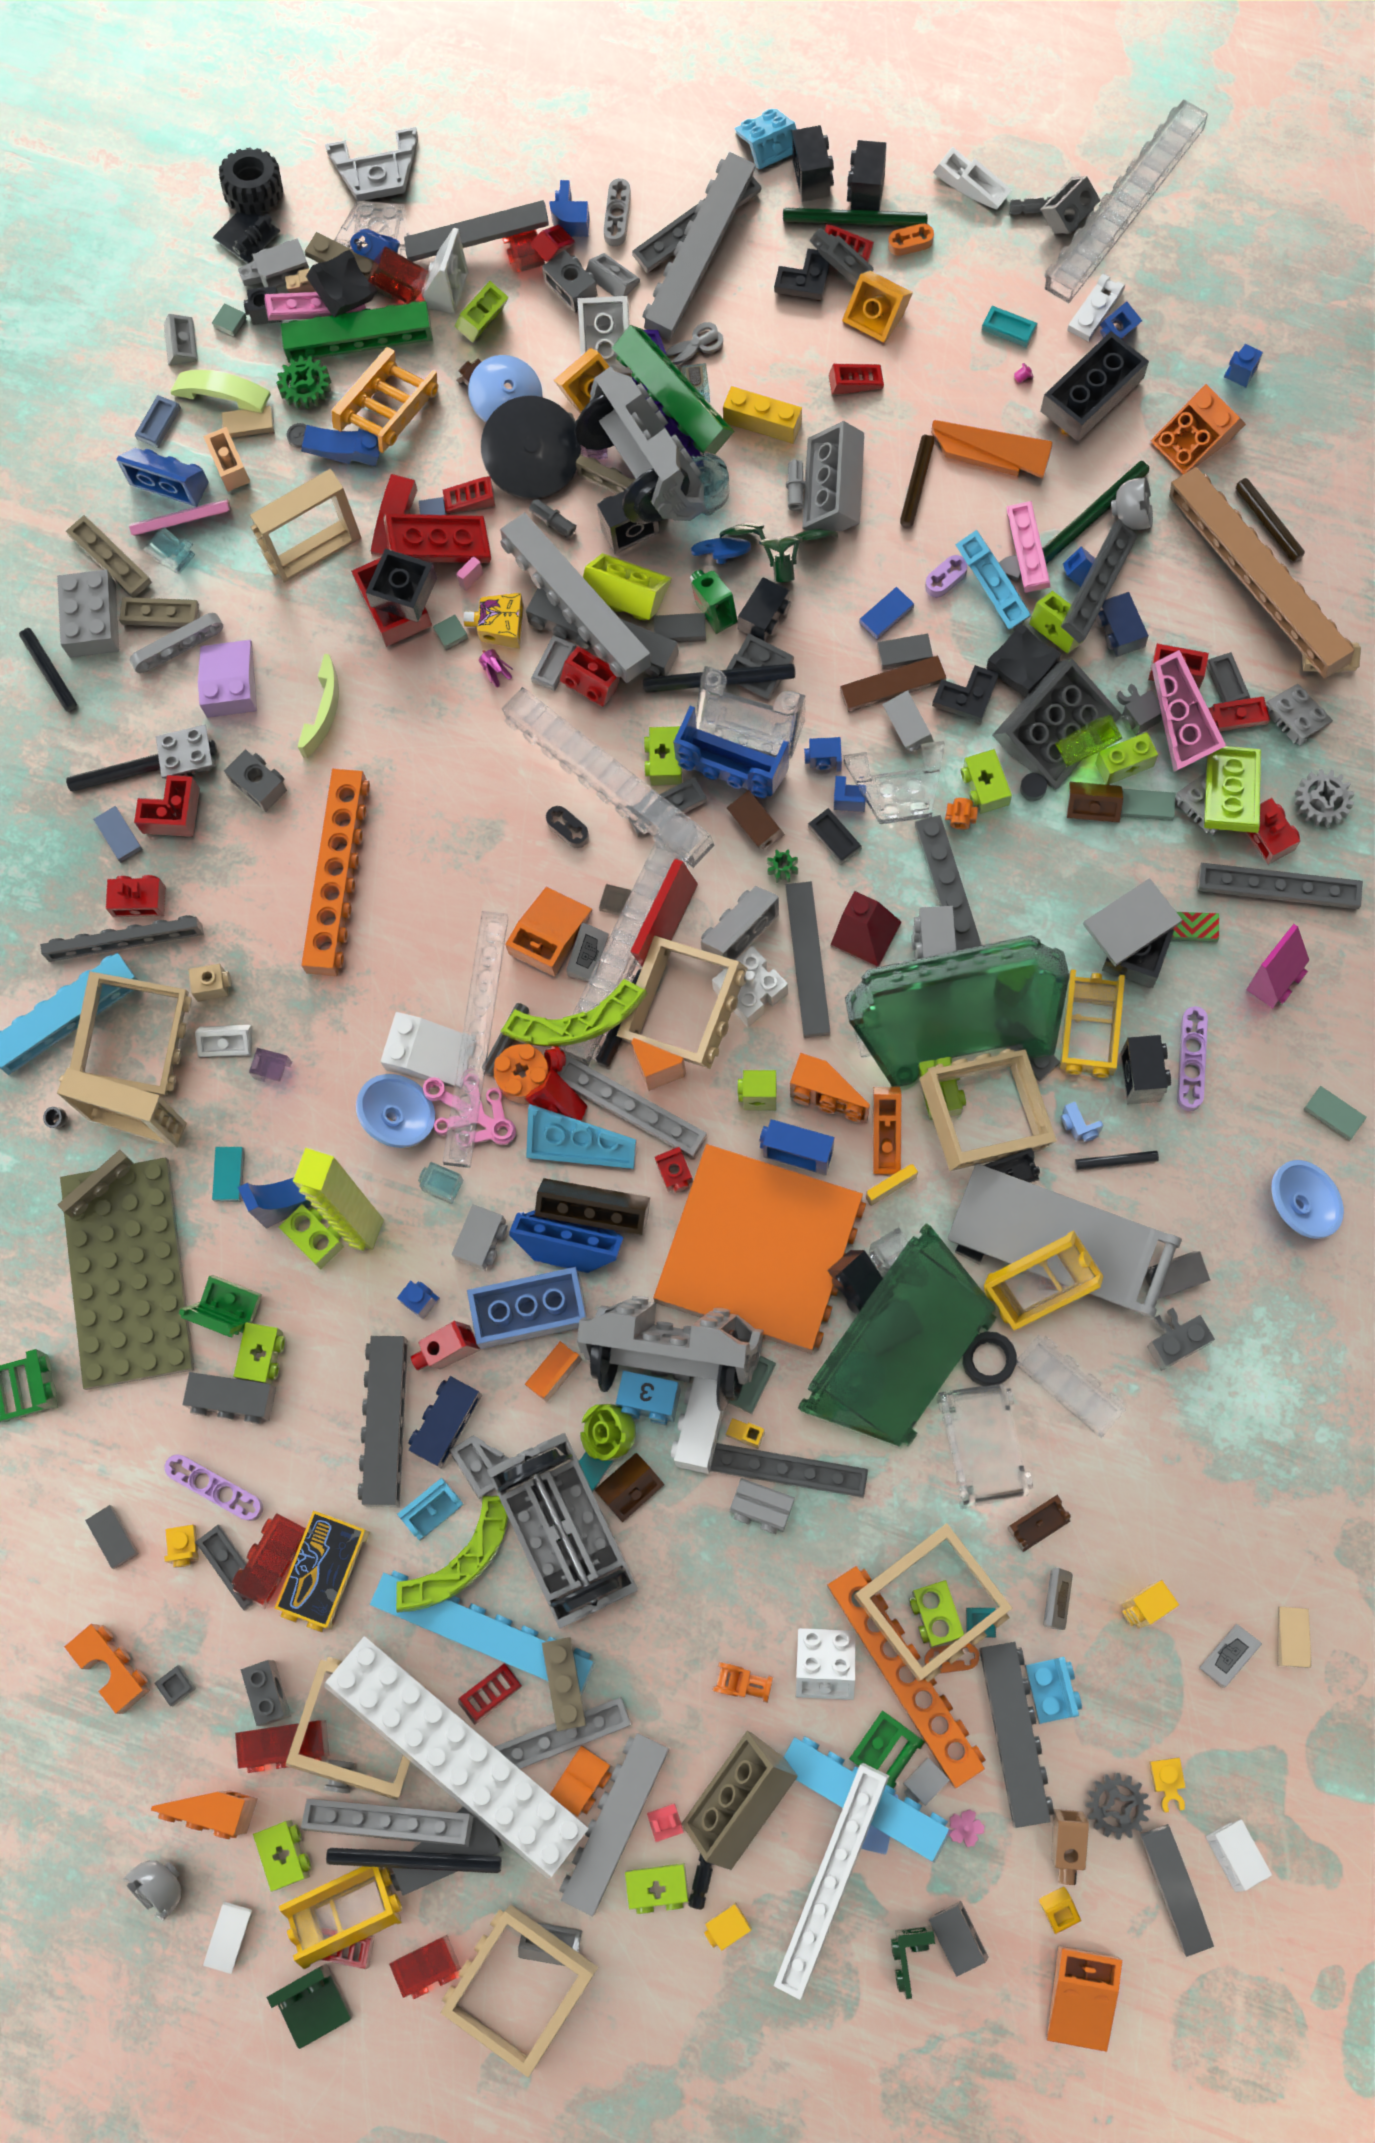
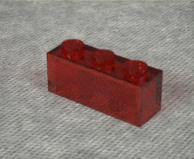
(268, 1560)
(273, 1745)

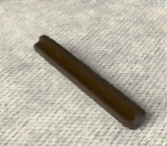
(917, 480)
(1270, 519)

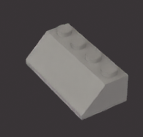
(834, 478)

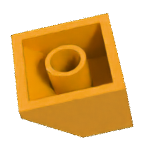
(876, 305)
(579, 377)

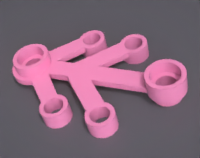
(491, 1125)

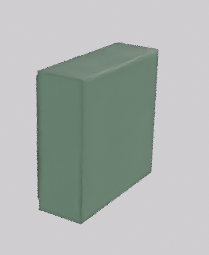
(229, 319)
(450, 632)

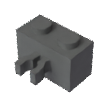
(1180, 1341)

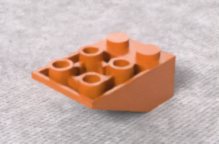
(1198, 430)
(547, 931)
(820, 1084)
(223, 1811)
(1084, 1998)

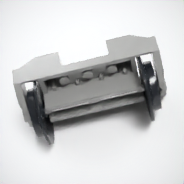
(664, 475)
(713, 1348)
(547, 1501)

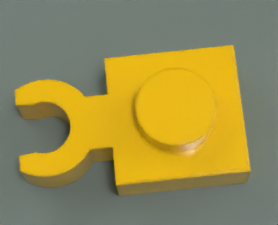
(1168, 1777)

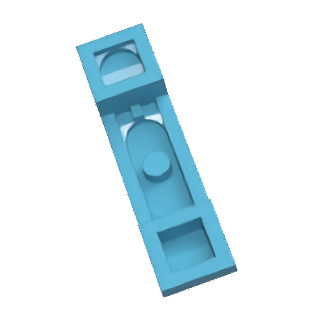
(993, 579)

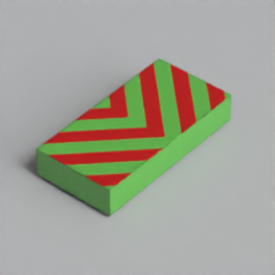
(1197, 927)

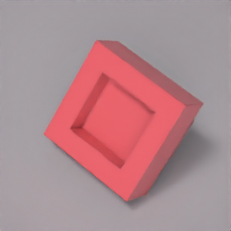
(665, 1822)

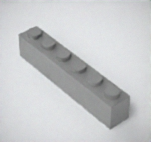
(614, 1825)

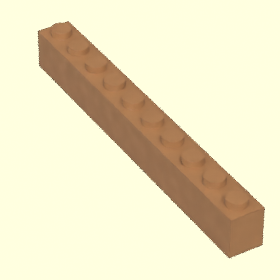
(1261, 573)

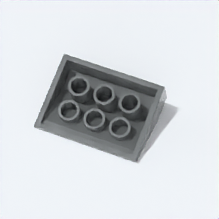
(1050, 712)

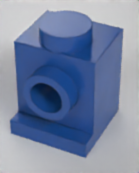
(1125, 316)
(1243, 365)
(824, 753)
(418, 1298)

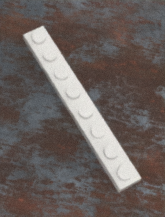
(831, 1881)

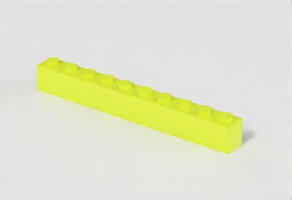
(338, 1199)

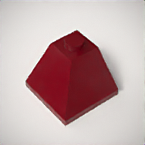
(865, 930)

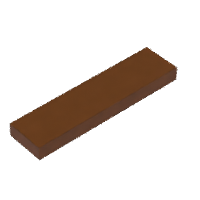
(892, 683)

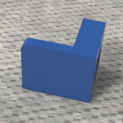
(1078, 565)
(848, 796)

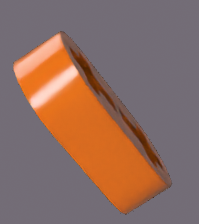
(911, 240)
(958, 1665)

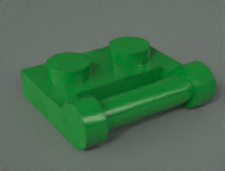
(881, 1740)

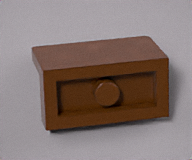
(1095, 801)
(629, 1487)

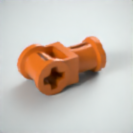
(740, 1682)

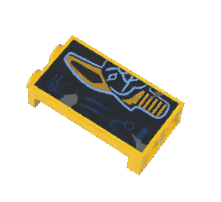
(320, 1571)

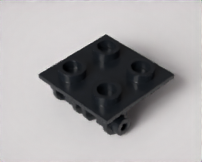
(246, 234)

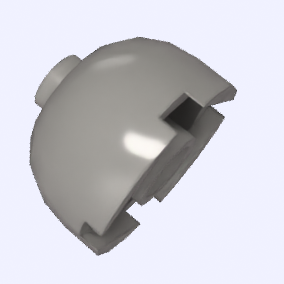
(1133, 504)
(155, 1886)

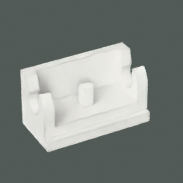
(1238, 1856)

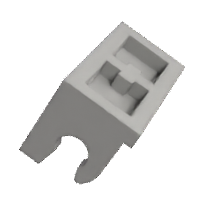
(908, 721)

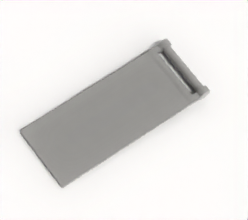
(1016, 1218)

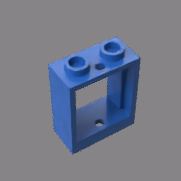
(797, 1146)

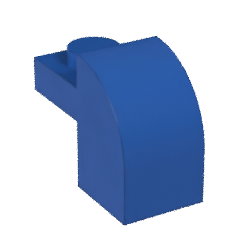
(569, 214)

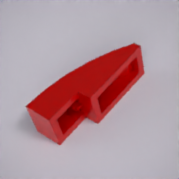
(396, 500)

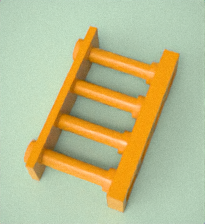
(374, 381)

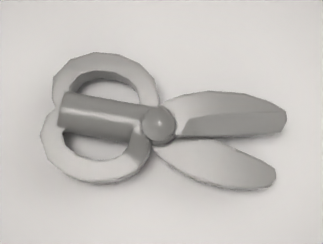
(688, 348)

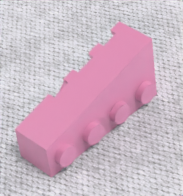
(1185, 715)

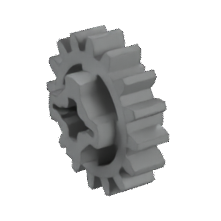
(1317, 806)

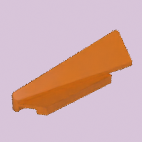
(993, 448)

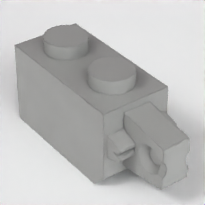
(274, 264)

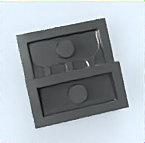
(759, 653)

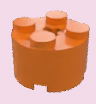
(512, 1062)

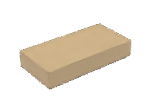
(248, 422)

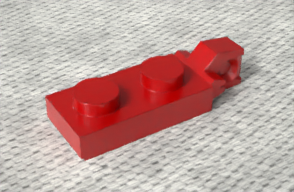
(1240, 714)

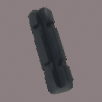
(700, 1884)

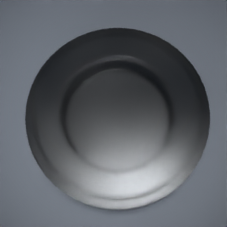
(1033, 786)

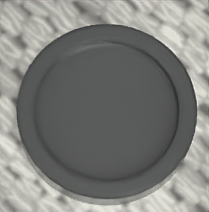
(295, 434)

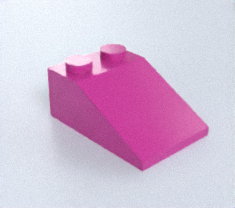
(1281, 969)

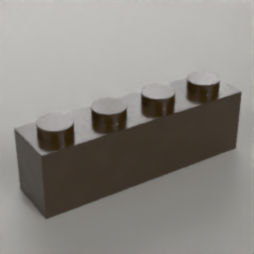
(592, 1206)

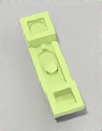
(221, 385)
(314, 734)

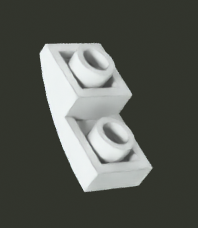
(227, 1937)

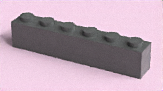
(544, 615)
(384, 1421)
(1015, 1736)

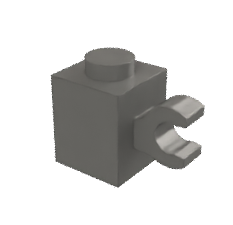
(1139, 711)

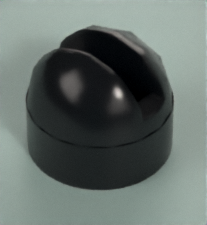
(52, 1114)

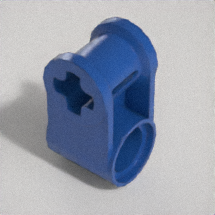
(375, 243)

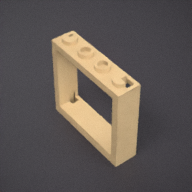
(294, 505)
(724, 1006)
(88, 1017)
(1029, 1093)
(122, 1107)
(974, 1635)
(330, 1771)
(551, 1945)

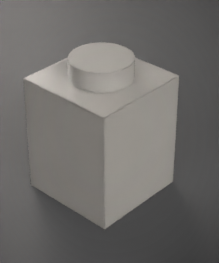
(925, 1782)

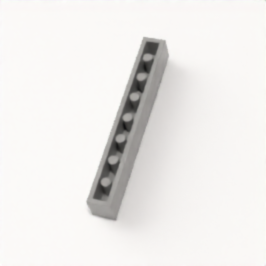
(699, 245)
(575, 598)

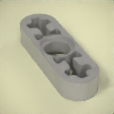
(613, 203)

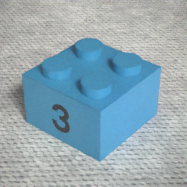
(648, 1397)

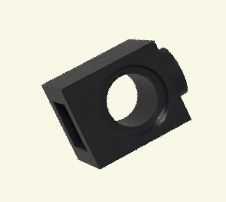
(252, 305)

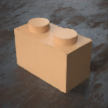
(226, 459)

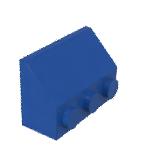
(163, 475)

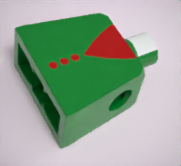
(709, 592)

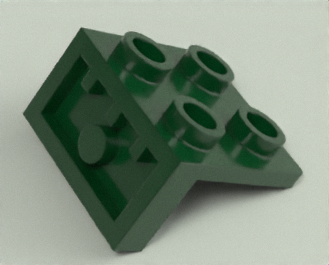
(918, 1940)
(311, 2006)

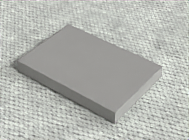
(1132, 922)

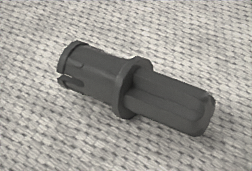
(552, 518)

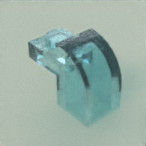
(169, 550)

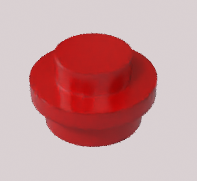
(555, 1058)

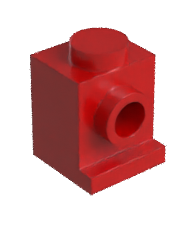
(670, 1159)

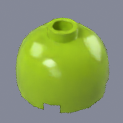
(607, 1432)

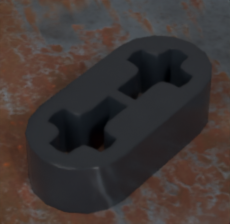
(571, 822)

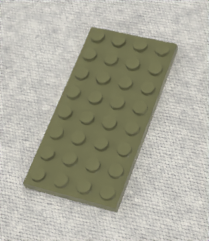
(128, 1279)

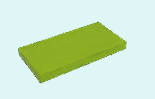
(1233, 789)

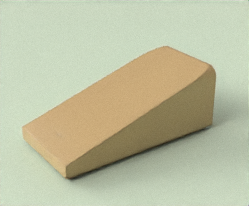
(1294, 1637)

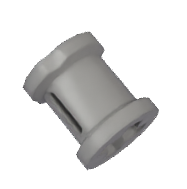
(336, 1786)

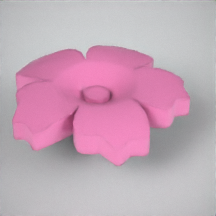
(966, 1828)

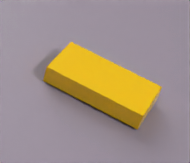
(891, 1184)

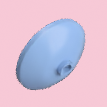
(487, 383)
(397, 1099)
(1307, 1199)

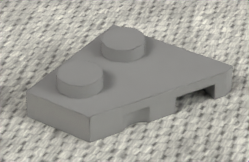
(474, 1460)

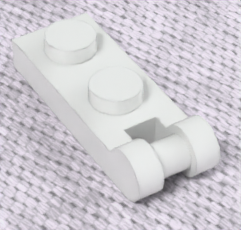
(1095, 308)

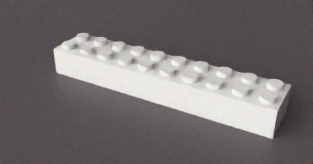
(456, 1757)

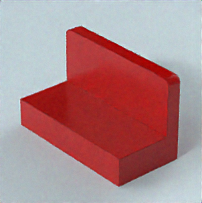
(557, 1097)

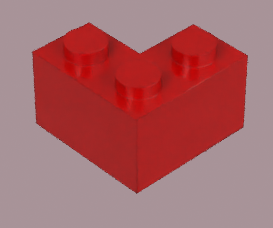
(174, 813)

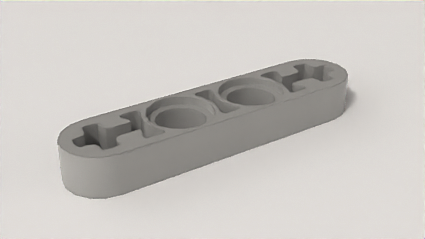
(176, 642)

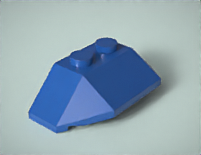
(565, 1242)

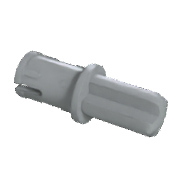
(795, 485)

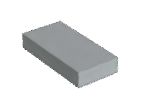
(551, 664)

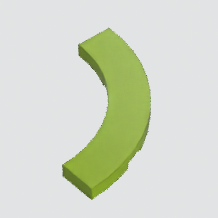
(576, 1027)
(464, 1568)

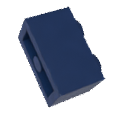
(1122, 625)

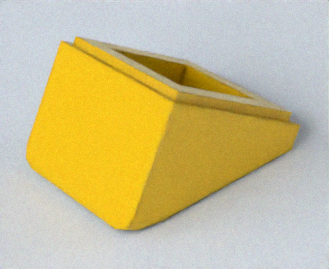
(1060, 1910)

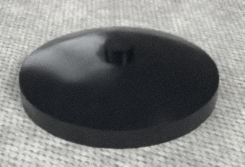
(530, 447)

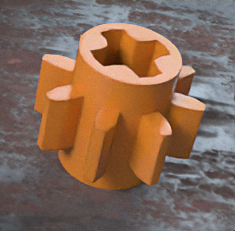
(961, 813)

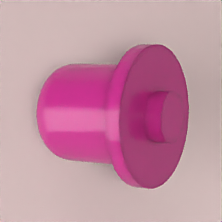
(1023, 373)

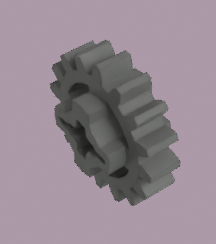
(1122, 1819)

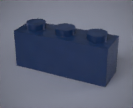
(444, 1421)

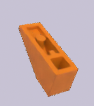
(886, 1130)

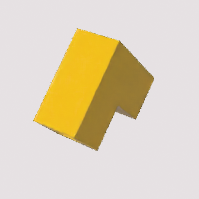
(745, 1433)

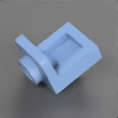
(1073, 1121)

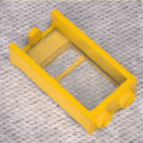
(1092, 1025)
(1043, 1281)
(341, 1913)

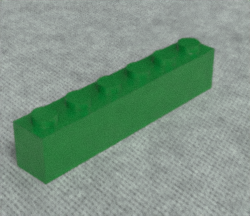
(357, 331)
(672, 390)

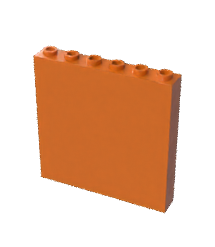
(759, 1247)

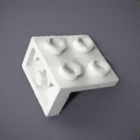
(826, 1664)

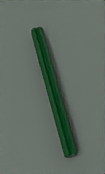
(854, 217)
(1091, 513)

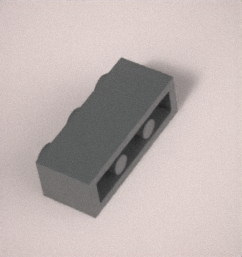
(229, 1397)

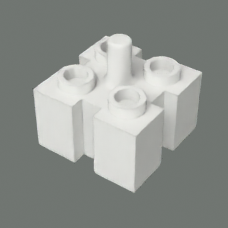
(758, 989)

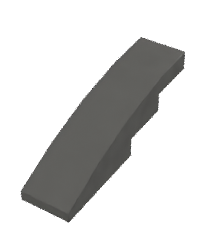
(1177, 1890)

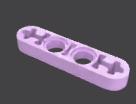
(1192, 1058)
(212, 1490)

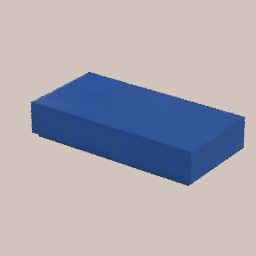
(886, 613)

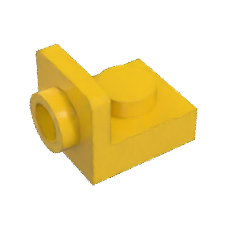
(181, 1545)

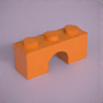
(125, 1684)

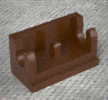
(755, 820)
(1039, 1523)

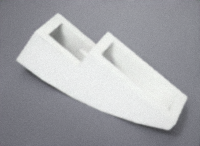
(972, 179)

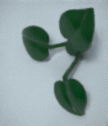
(782, 564)

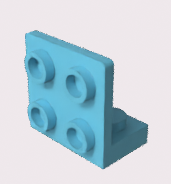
(768, 136)
(1053, 1690)

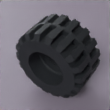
(250, 181)

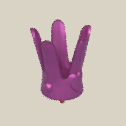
(491, 661)

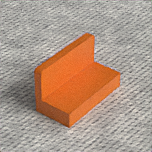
(553, 1371)

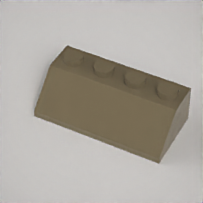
(738, 1801)

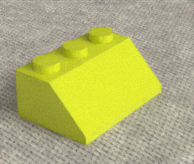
(627, 586)

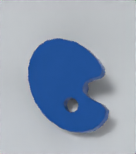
(721, 548)

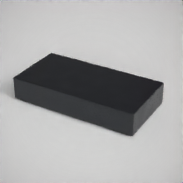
(834, 836)

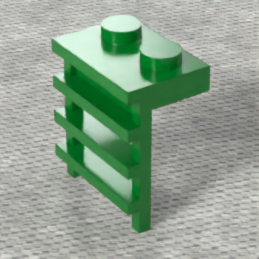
(223, 1307)
(39, 1382)

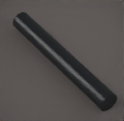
(1116, 1160)

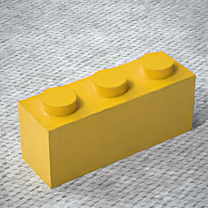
(762, 414)
(1149, 1605)

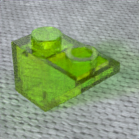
(1089, 740)

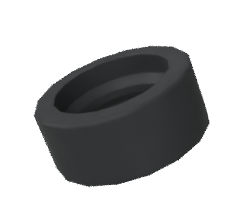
(1007, 1347)

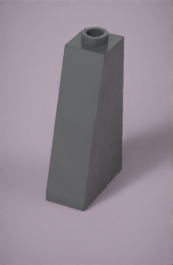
(481, 1842)

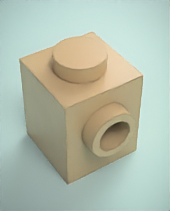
(209, 982)

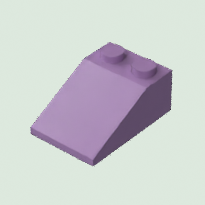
(227, 679)

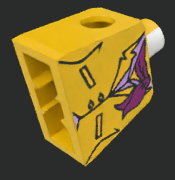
(498, 619)

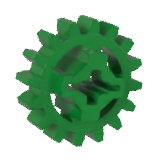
(303, 382)

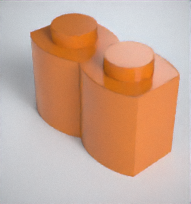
(580, 1782)

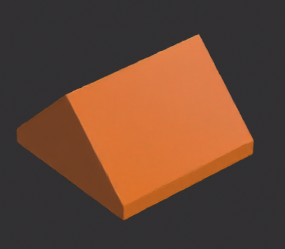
(657, 1065)

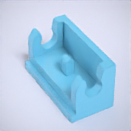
(430, 1509)

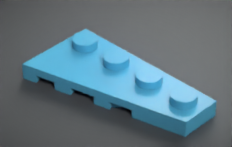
(570, 1140)

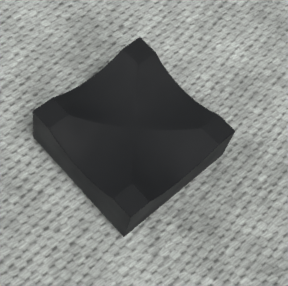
(341, 284)
(1023, 660)

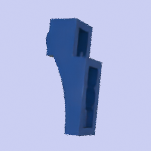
(341, 446)

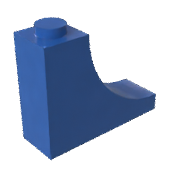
(272, 1201)

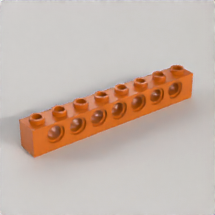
(342, 784)
(956, 1770)

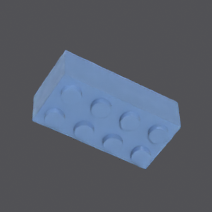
(527, 1308)

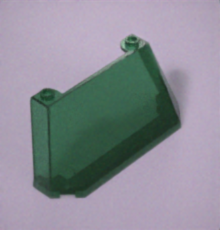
(960, 1005)
(901, 1345)

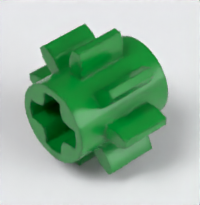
(778, 860)

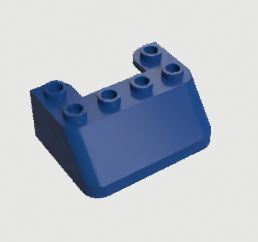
(728, 760)

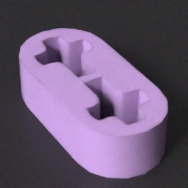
(942, 572)

